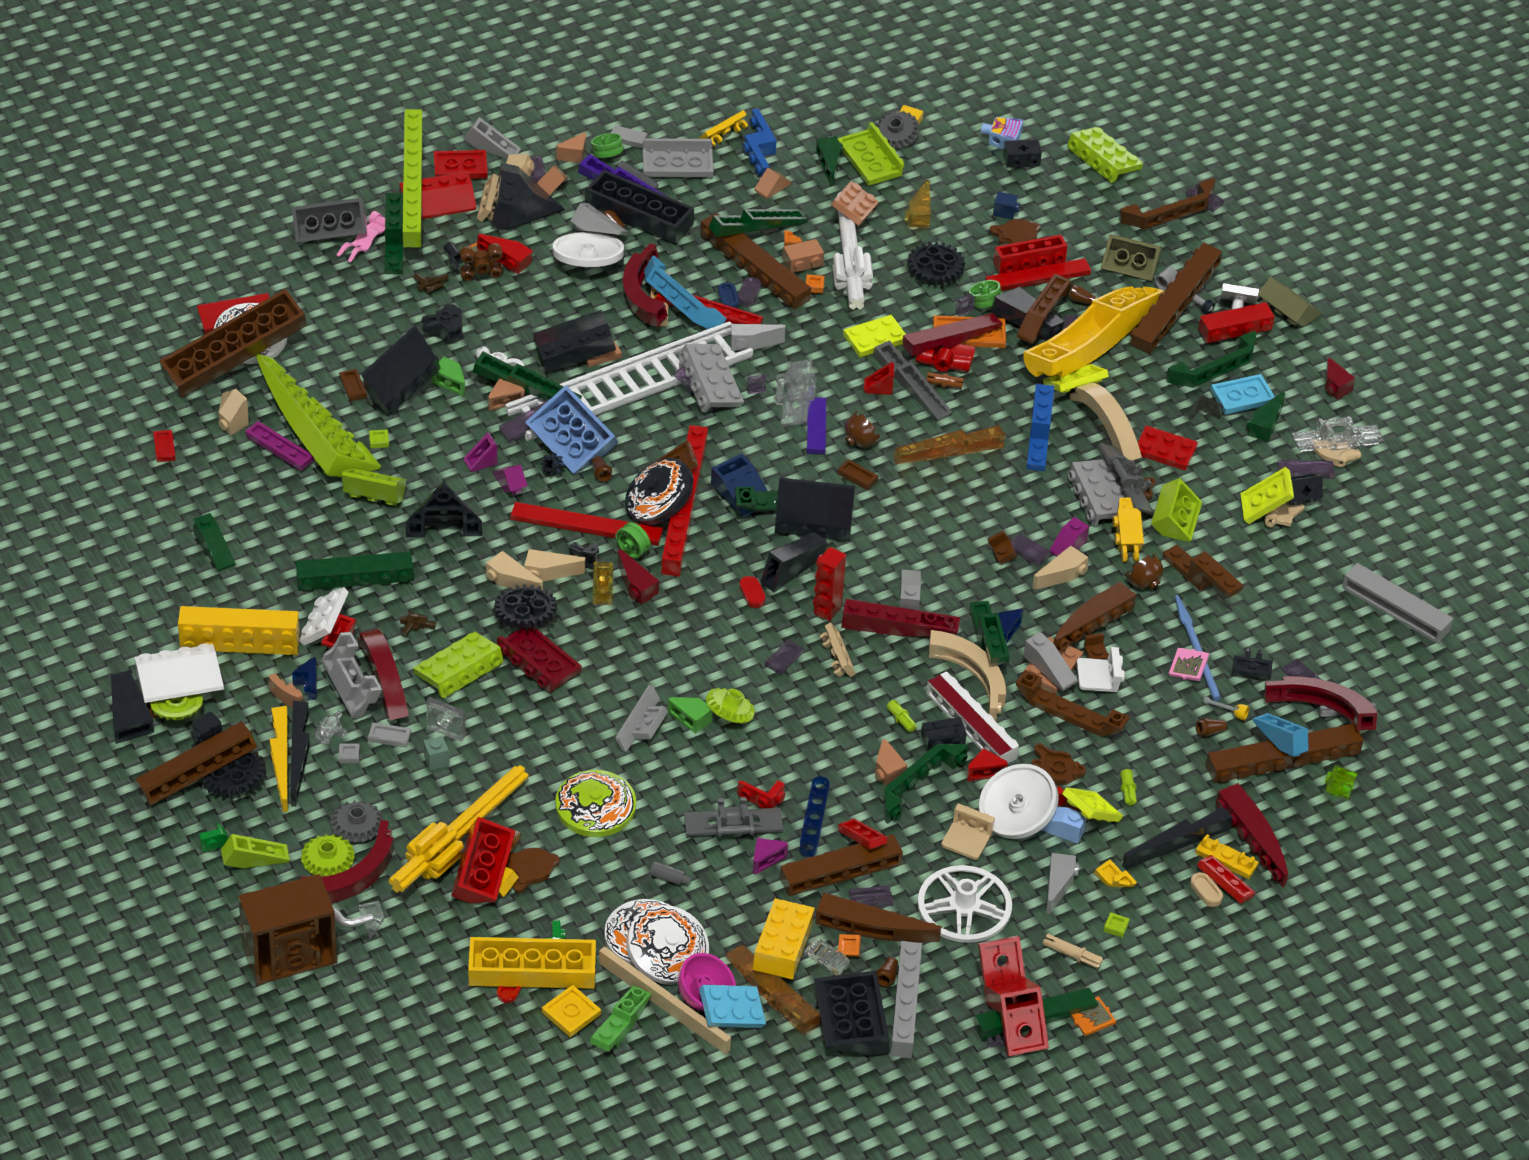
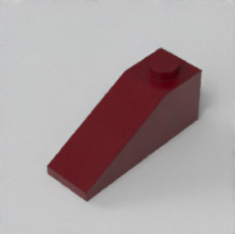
(638, 581)

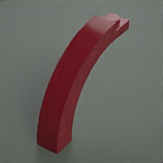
(641, 304)
(386, 673)
(1326, 693)
(366, 872)

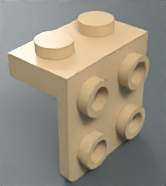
(969, 832)

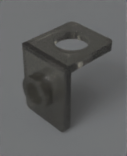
(1206, 405)

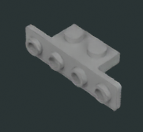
(643, 719)

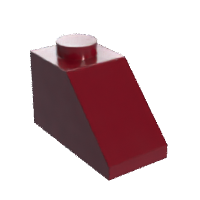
(1337, 380)

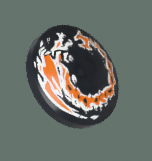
(659, 491)

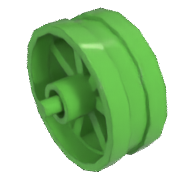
(607, 145)
(985, 293)
(633, 540)

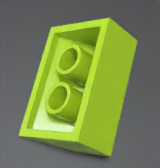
(373, 486)
(1176, 511)

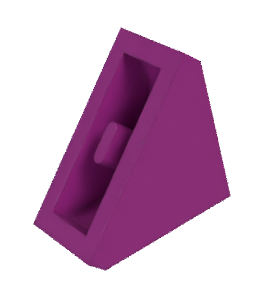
(482, 454)
(768, 853)

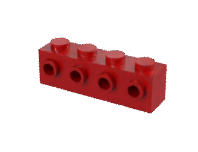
(1030, 254)
(1236, 322)
(829, 583)

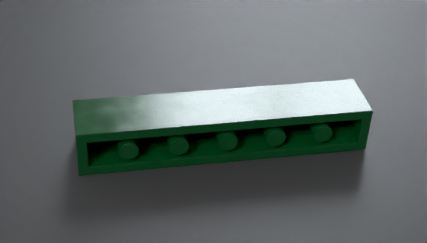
(354, 571)

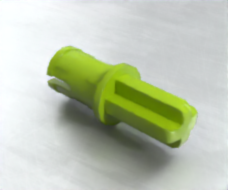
(901, 715)
(1128, 787)

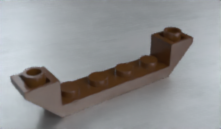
(1134, 217)
(1042, 307)
(1030, 687)

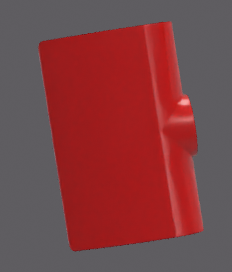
(955, 358)

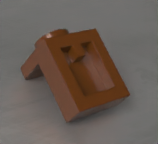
(1002, 547)
(1094, 647)

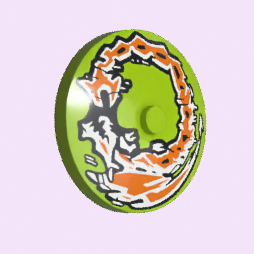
(595, 803)

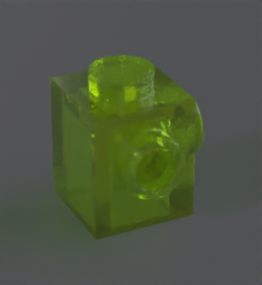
(1341, 781)

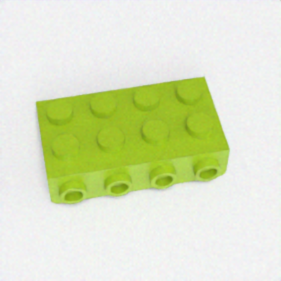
(1103, 153)
(872, 155)
(460, 663)

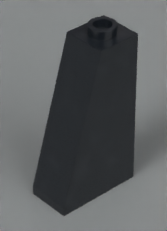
(1014, 307)
(791, 560)
(129, 710)

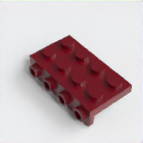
(539, 658)

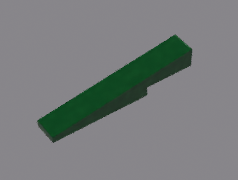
(755, 220)
(519, 375)
(1054, 1008)

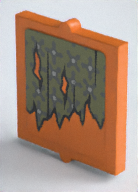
(1094, 1019)

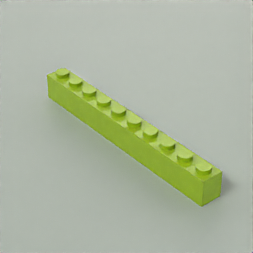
(412, 178)

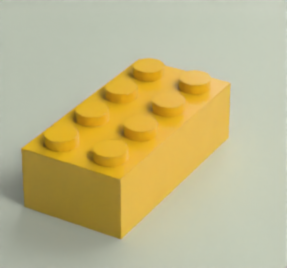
(783, 938)

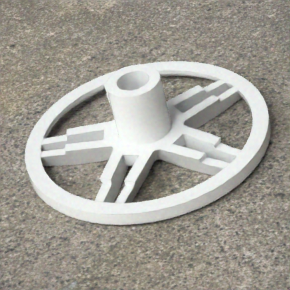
(965, 902)

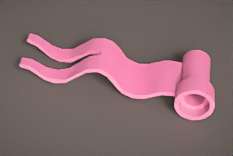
(364, 241)

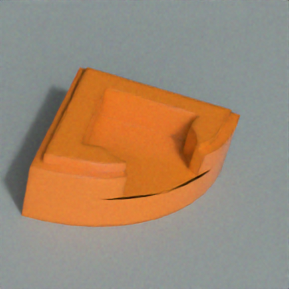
(790, 239)

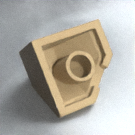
(233, 412)

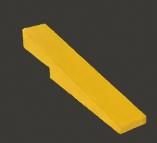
(279, 752)

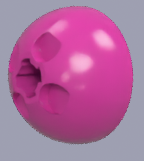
(702, 970)

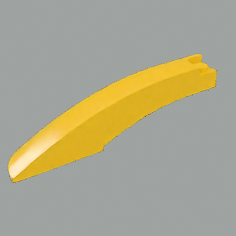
(1092, 333)

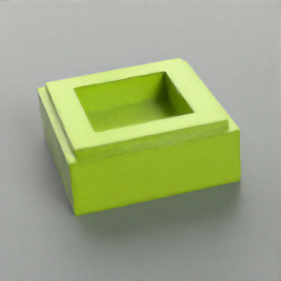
(379, 438)
(1116, 925)

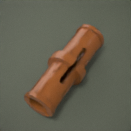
(945, 380)

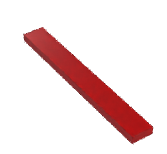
(577, 521)

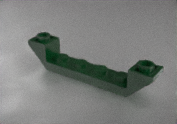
(1182, 375)
(756, 500)
(950, 754)

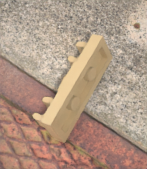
(488, 198)
(839, 651)

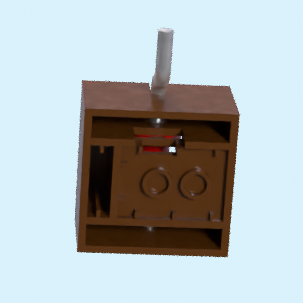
(290, 929)

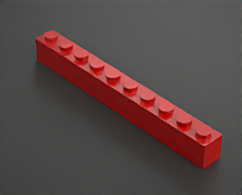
(680, 522)

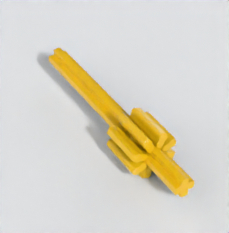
(439, 844)

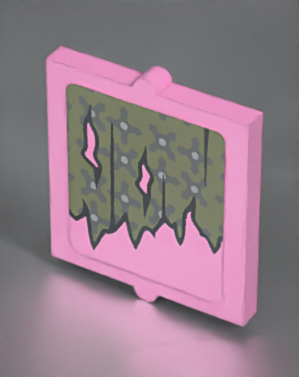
(1189, 664)

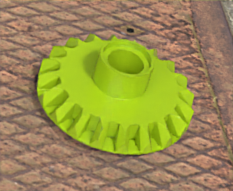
(730, 705)
(177, 707)
(327, 855)

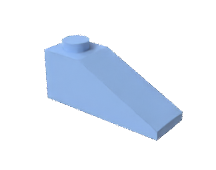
(1066, 824)

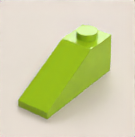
(253, 852)

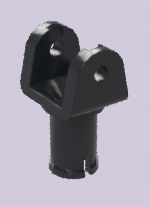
(454, 254)
(588, 552)

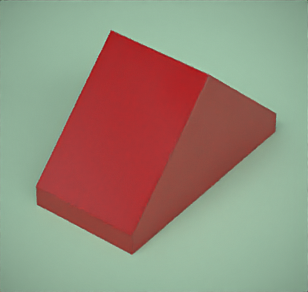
(880, 381)
(342, 624)
(985, 766)

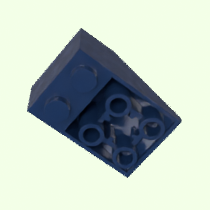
(735, 473)

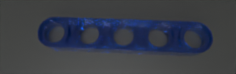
(815, 824)

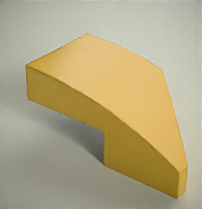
(1113, 877)

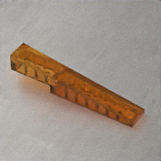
(951, 444)
(775, 991)

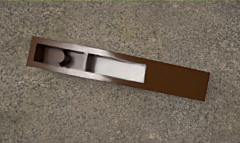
(1095, 614)
(873, 922)

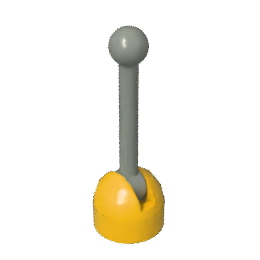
(1240, 711)

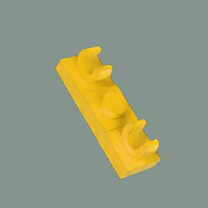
(724, 127)
(1229, 857)

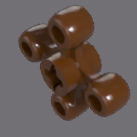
(481, 262)

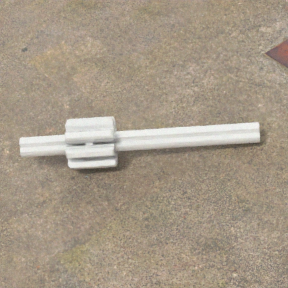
(852, 268)

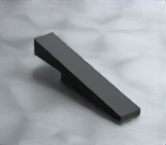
(912, 381)

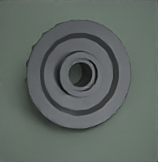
(899, 128)
(356, 821)

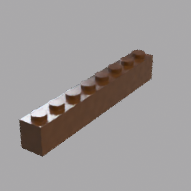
(760, 265)
(1175, 298)
(1266, 757)

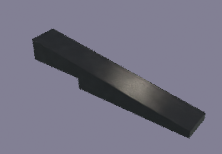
(300, 747)
(1179, 836)

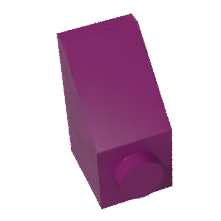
(511, 478)
(1072, 534)

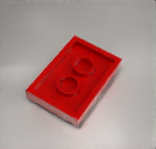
(461, 161)
(1166, 447)

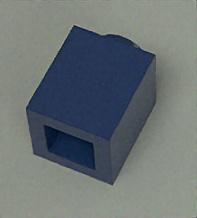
(1006, 205)

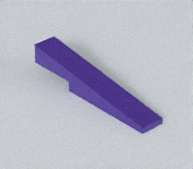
(592, 167)

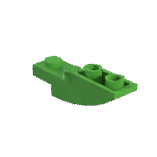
(622, 1019)

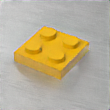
(571, 1011)

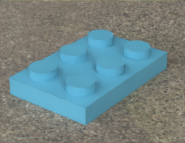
(1242, 393)
(732, 1006)

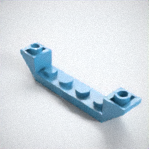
(680, 296)

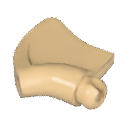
(1339, 457)
(1283, 514)

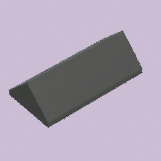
(329, 220)

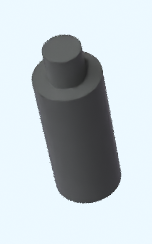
(669, 874)

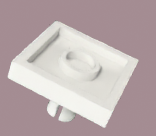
(1239, 295)

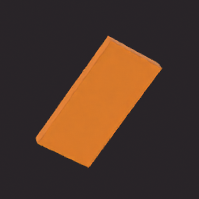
(994, 338)

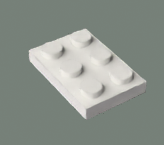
(323, 616)

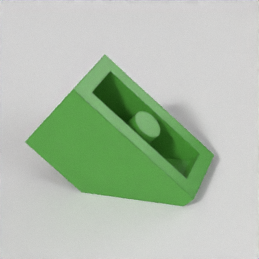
(450, 376)
(690, 712)

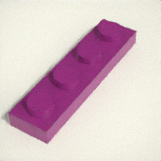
(279, 445)

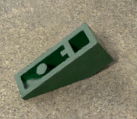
(829, 155)
(1265, 418)
(212, 541)

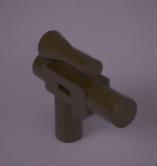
(430, 284)
(415, 621)

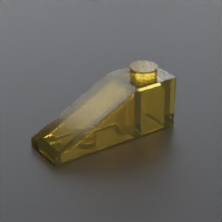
(919, 208)
(603, 583)

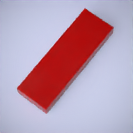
(862, 833)
(1226, 879)

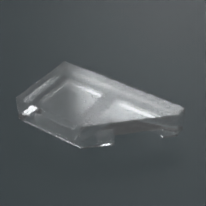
(378, 916)

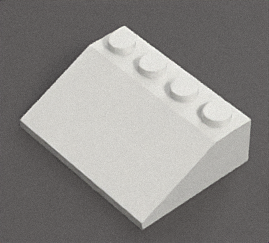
(178, 672)

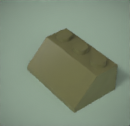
(1131, 257)
(1288, 303)

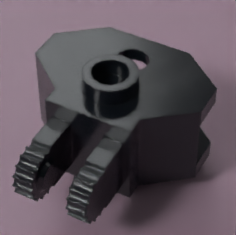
(445, 323)

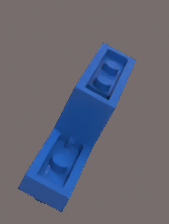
(759, 143)
(1040, 427)

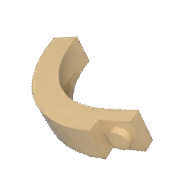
(1111, 416)
(973, 658)

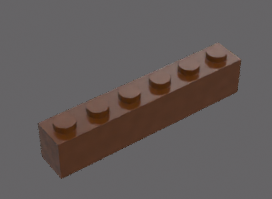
(196, 763)
(839, 866)

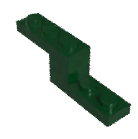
(394, 233)
(989, 632)

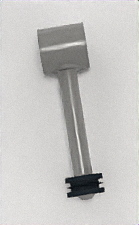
(1168, 275)

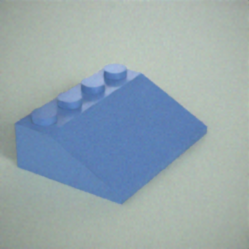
(571, 430)

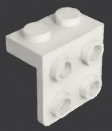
(1101, 674)

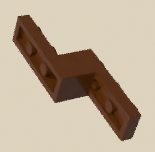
(1202, 571)

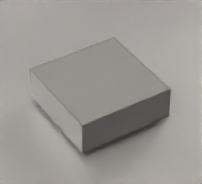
(349, 753)

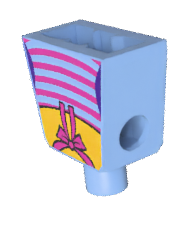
(1003, 130)

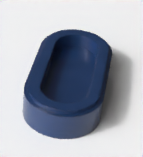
(728, 294)

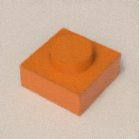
(816, 283)
(850, 945)

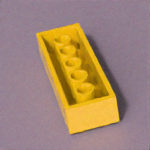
(240, 630)
(532, 962)

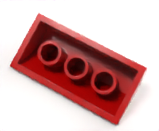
(446, 195)
(483, 862)

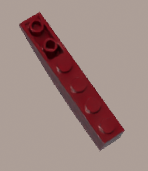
(895, 620)
(1254, 830)

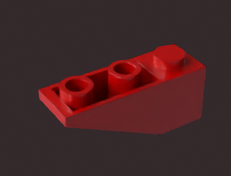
(514, 256)

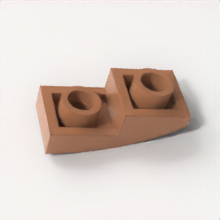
(284, 692)

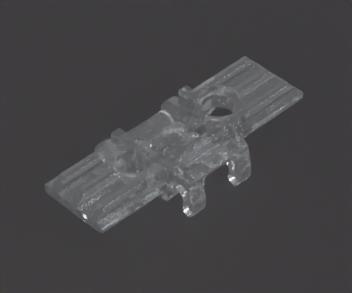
(803, 387)
(1336, 441)

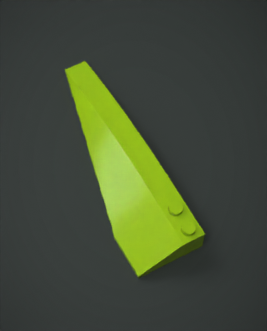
(314, 424)

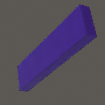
(816, 427)

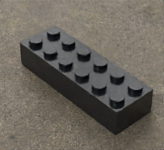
(640, 206)

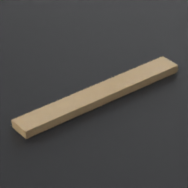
(665, 1000)

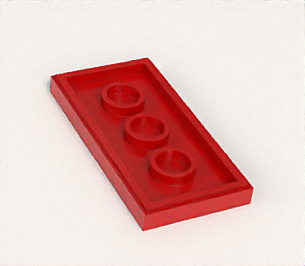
(210, 312)

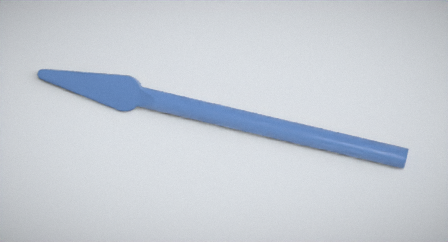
(1187, 621)

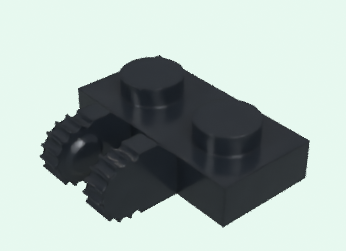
(1252, 667)

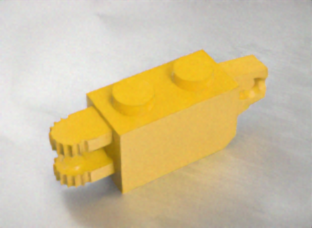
(1129, 529)

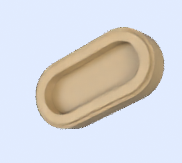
(1206, 889)

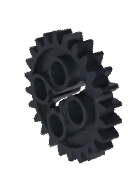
(936, 263)
(525, 607)
(236, 776)

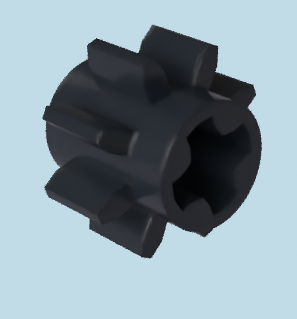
(552, 464)

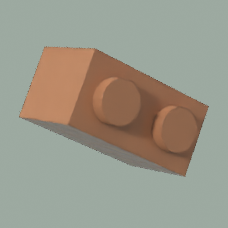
(803, 256)

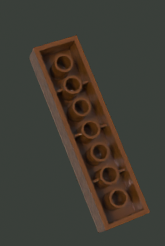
(233, 343)

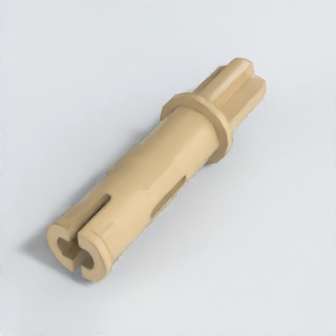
(1073, 951)

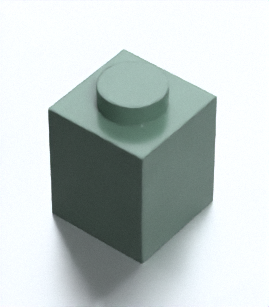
(436, 753)

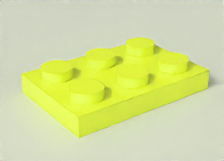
(873, 333)
(1080, 377)
(1267, 495)
(1092, 805)

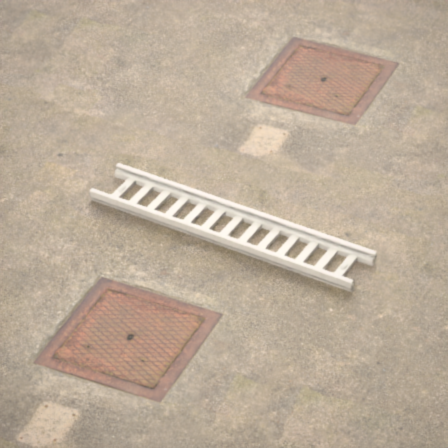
(635, 363)

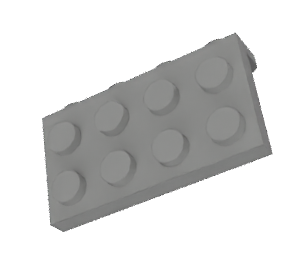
(677, 157)
(710, 376)
(1096, 489)

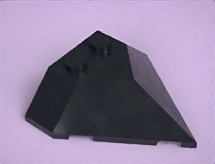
(520, 199)
(443, 509)

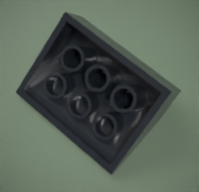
(574, 341)
(400, 372)
(814, 507)
(852, 1013)

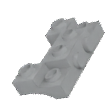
(353, 687)

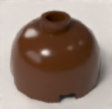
(860, 431)
(1146, 573)

